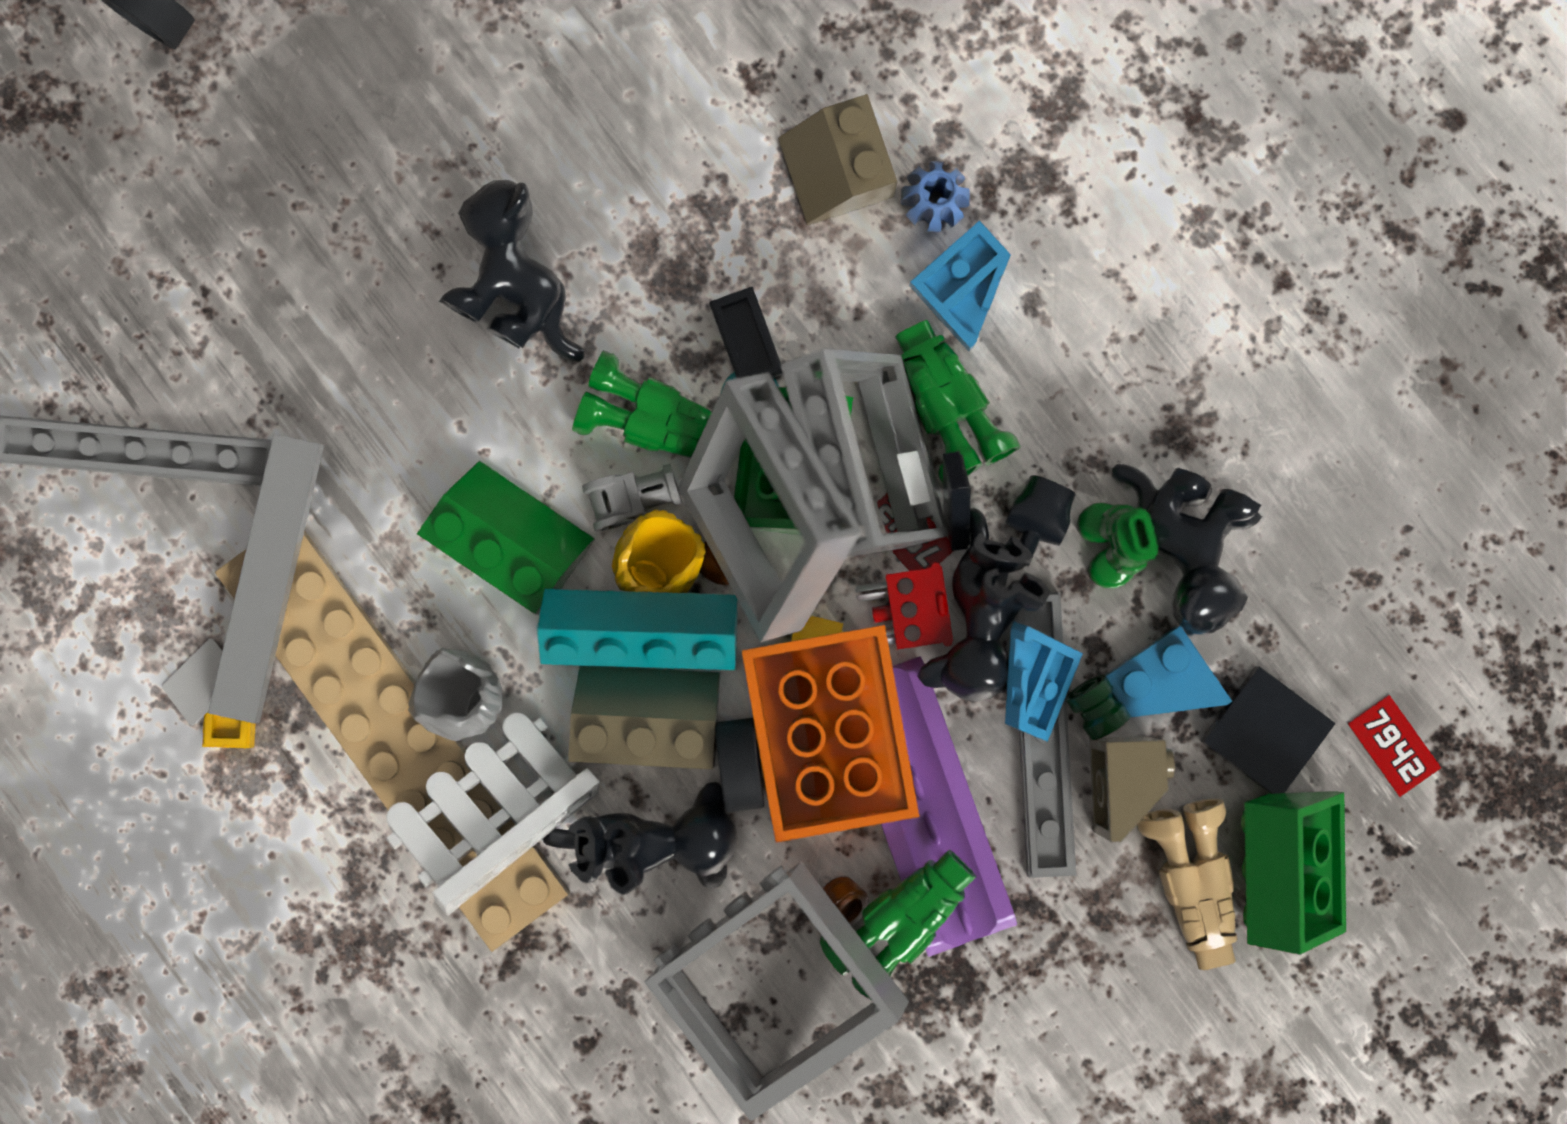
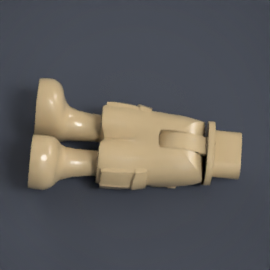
(1200, 887)

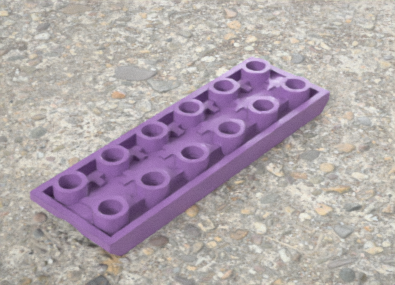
(945, 818)

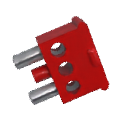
(931, 604)

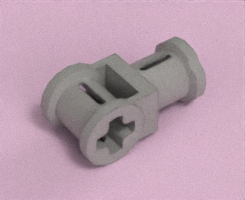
(628, 496)

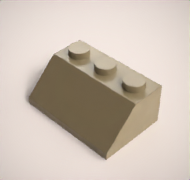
(644, 717)

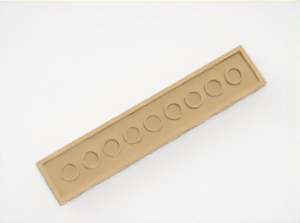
(363, 701)

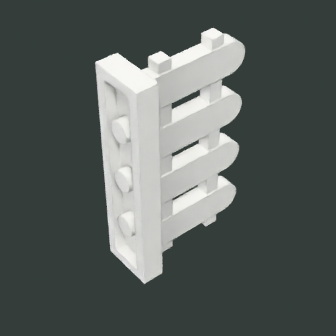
(480, 834)

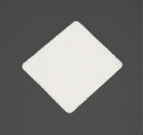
(194, 682)

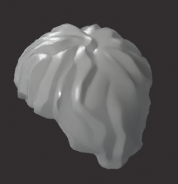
(456, 695)

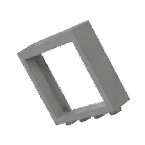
(825, 418)
(801, 485)
(714, 1043)

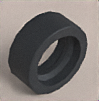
(159, 19)
(739, 765)

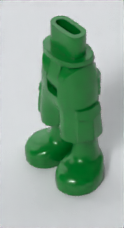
(948, 395)
(661, 415)
(1130, 539)
(910, 913)

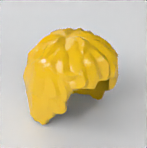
(658, 555)

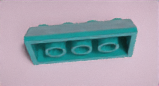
(638, 629)

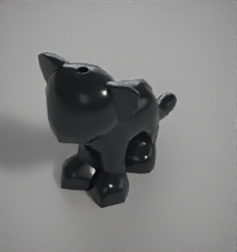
(498, 221)
(1206, 593)
(980, 663)
(630, 846)

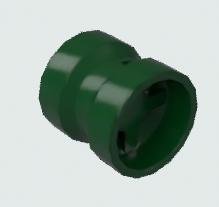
(1097, 707)

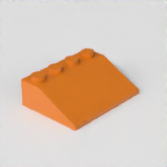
(830, 733)

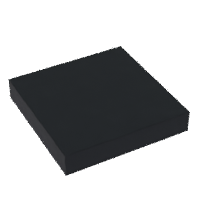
(1267, 732)

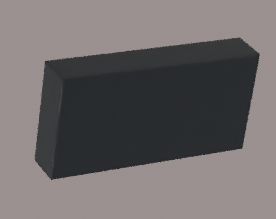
(746, 334)
(956, 500)

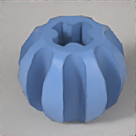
(922, 188)

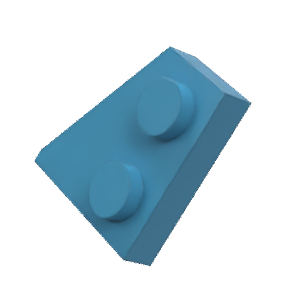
(964, 282)
(1166, 678)
(1037, 680)

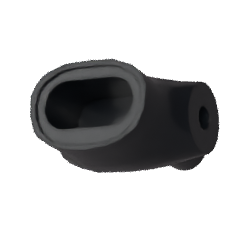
(1041, 512)

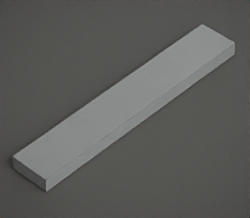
(133, 451)
(266, 579)
(1047, 774)

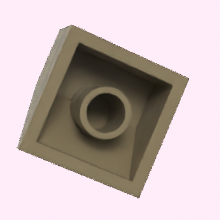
(838, 160)
(1127, 781)

